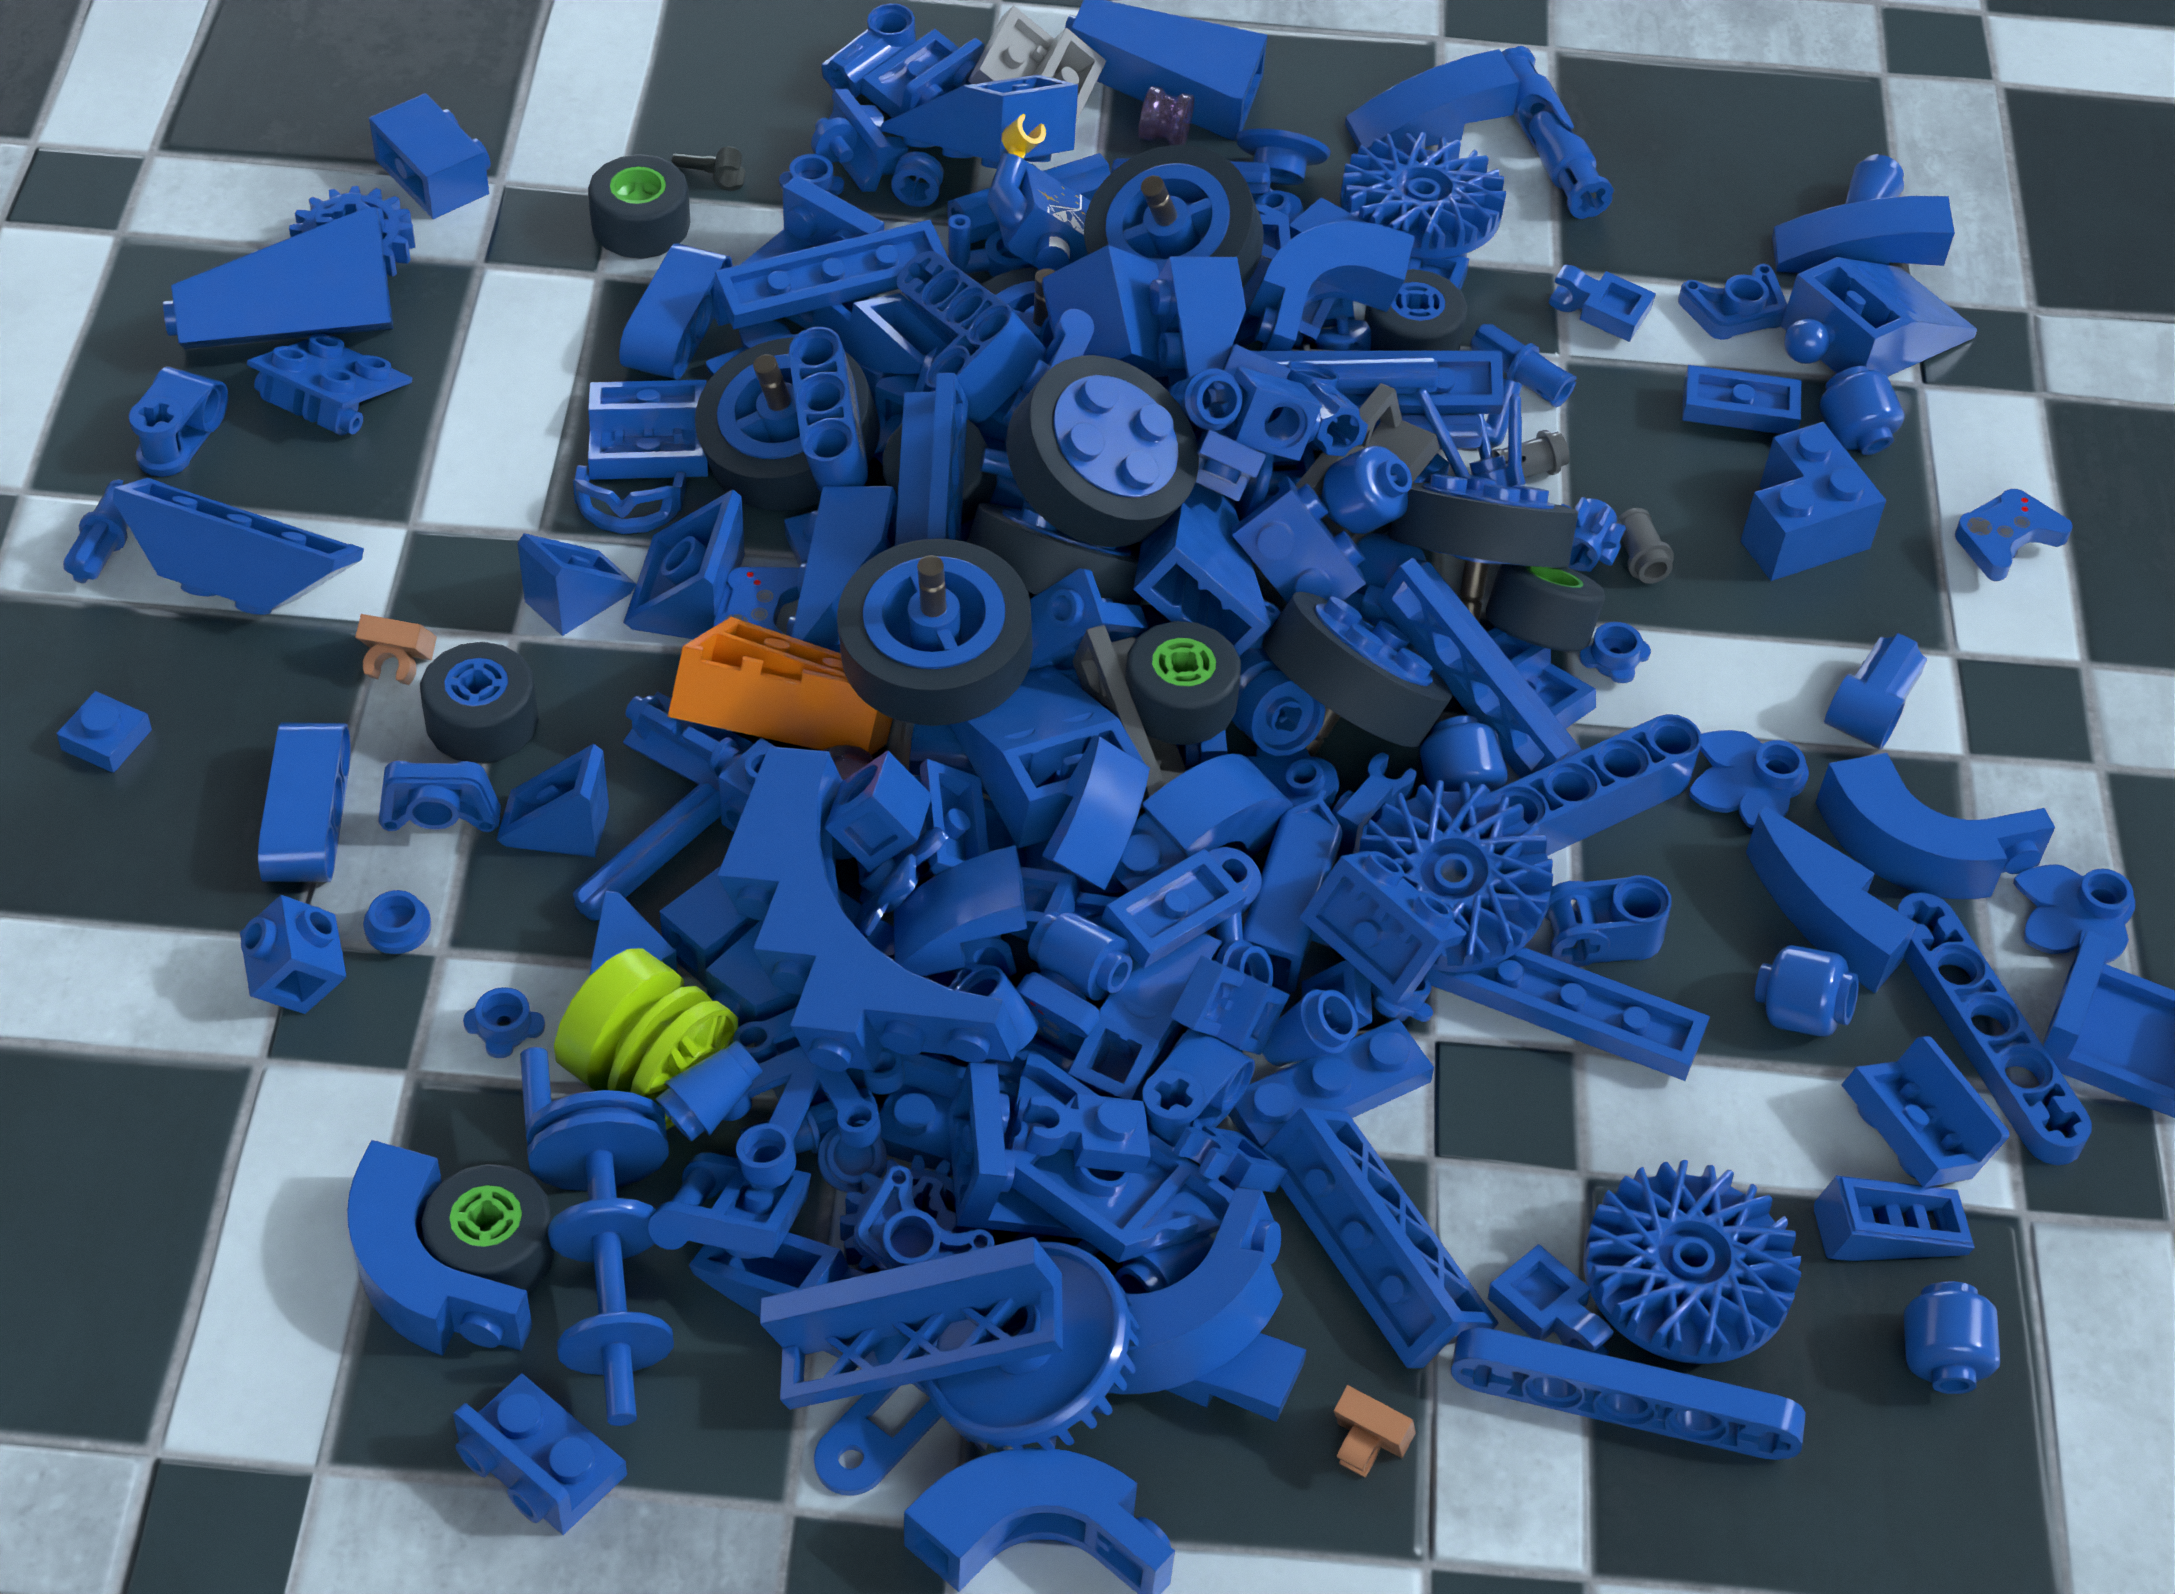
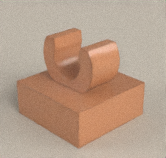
(394, 639)
(1370, 1427)

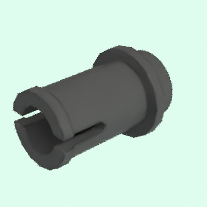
(1541, 454)
(1648, 555)

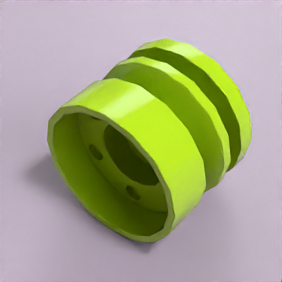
(639, 1027)

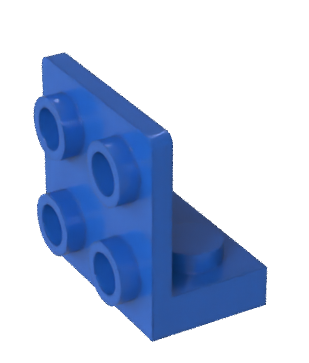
(812, 220)
(984, 1164)

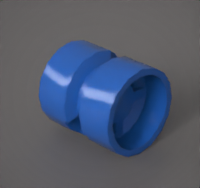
(1274, 708)

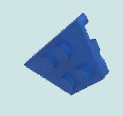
(1108, 1208)

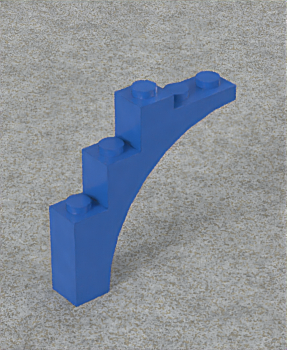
(850, 992)

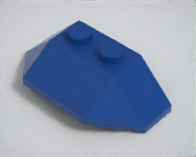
(228, 549)

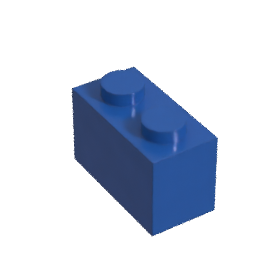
(430, 155)

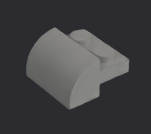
(1025, 49)

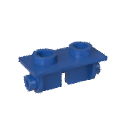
(680, 745)

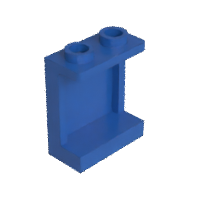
(2114, 1029)

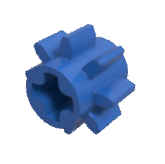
(1595, 535)

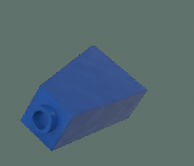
(1178, 54)
(297, 288)
(1201, 572)

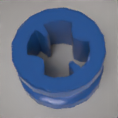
(919, 165)

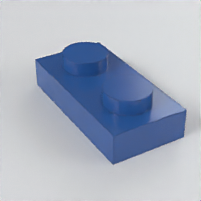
(1741, 400)
(1174, 907)

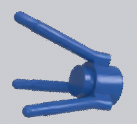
(1487, 466)

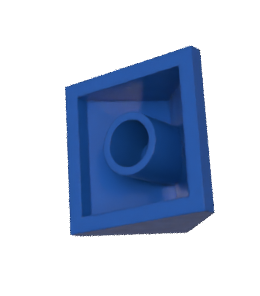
(1115, 294)
(689, 570)

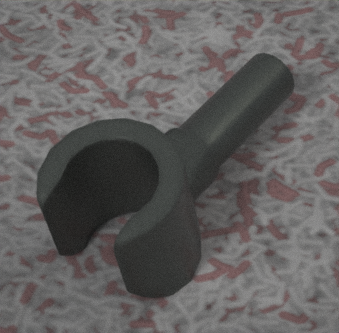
(725, 167)

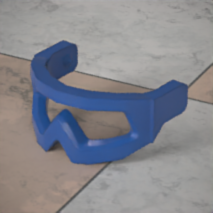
(671, 504)

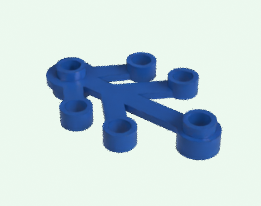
(775, 1139)

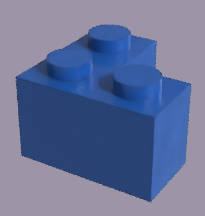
(1810, 505)

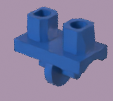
(856, 141)

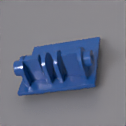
(324, 381)

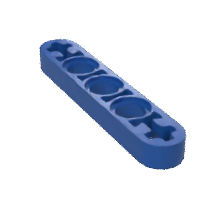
(1989, 1053)
(1628, 1393)

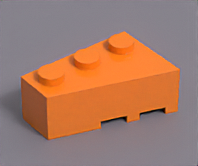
(773, 689)

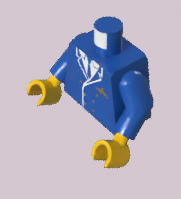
(1035, 212)

